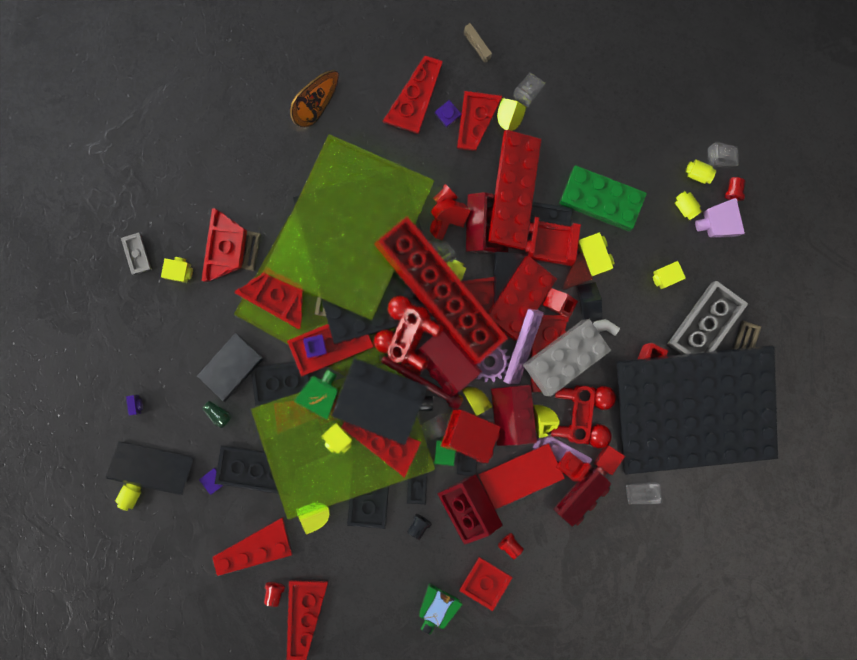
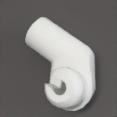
(606, 325)

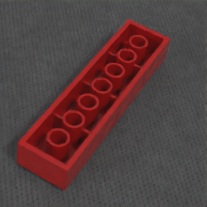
(440, 290)

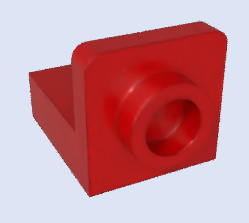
(573, 467)

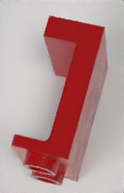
(553, 242)
(471, 436)

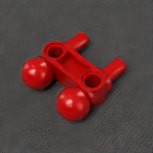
(407, 333)
(597, 435)

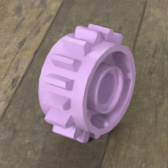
(498, 367)

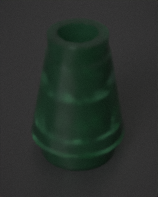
(216, 414)

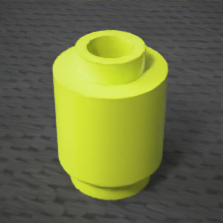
(700, 171)
(688, 205)
(128, 496)

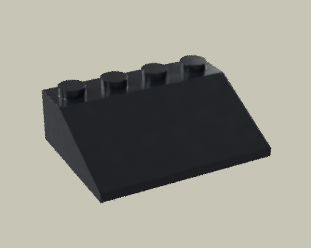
(379, 401)

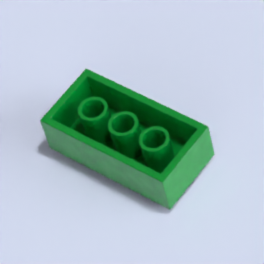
(602, 198)

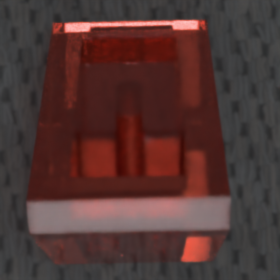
(578, 273)

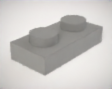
(136, 253)

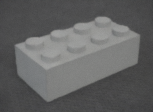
(708, 321)
(566, 357)

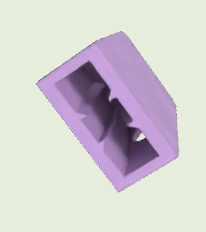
(722, 220)

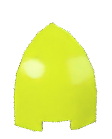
(510, 114)
(477, 399)
(545, 420)
(314, 520)

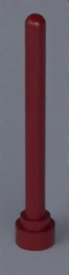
(453, 402)

